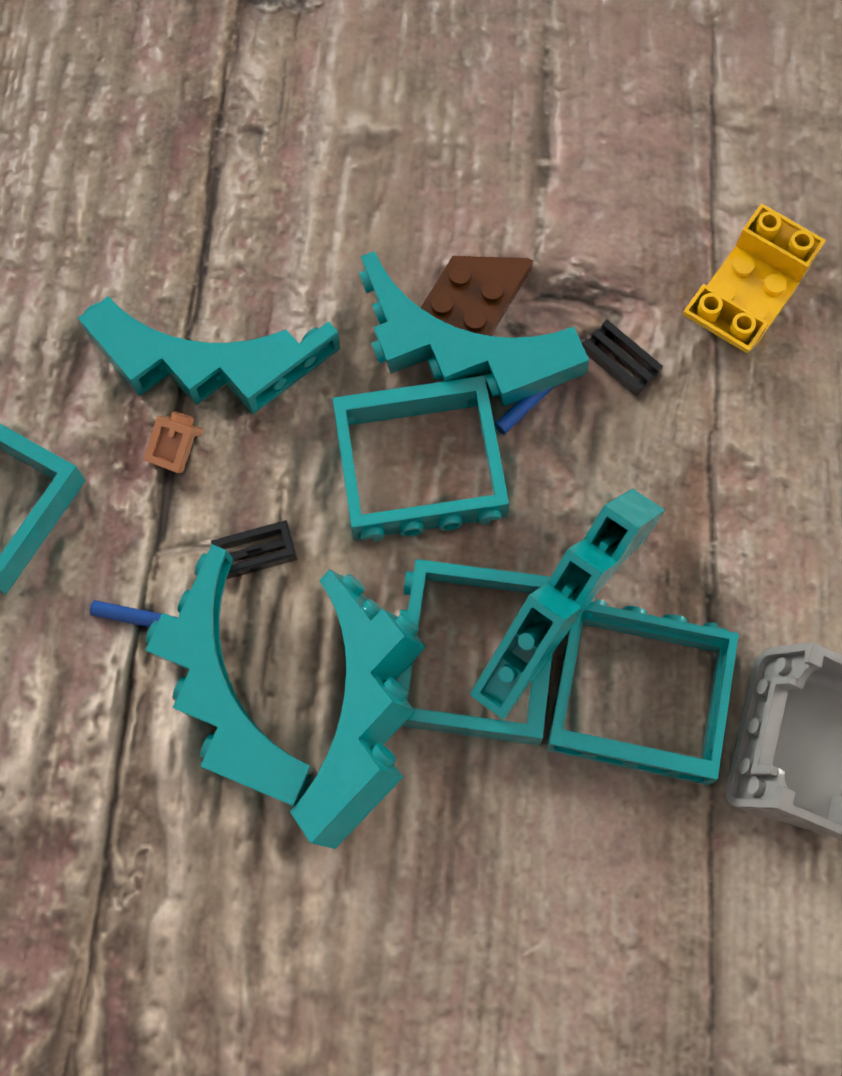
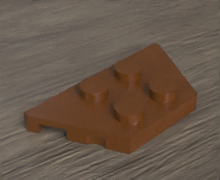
(476, 291)

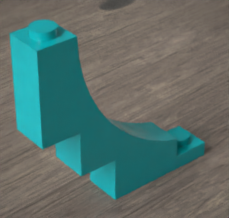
(251, 368)
(559, 603)

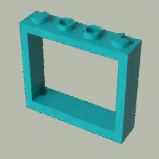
(412, 402)
(48, 509)
(669, 629)
(525, 733)

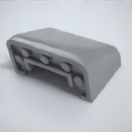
(792, 740)

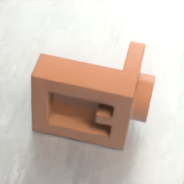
(172, 441)

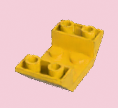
(755, 279)

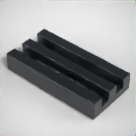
(651, 366)
(262, 562)

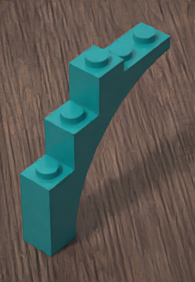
(510, 365)
(194, 643)
(374, 706)

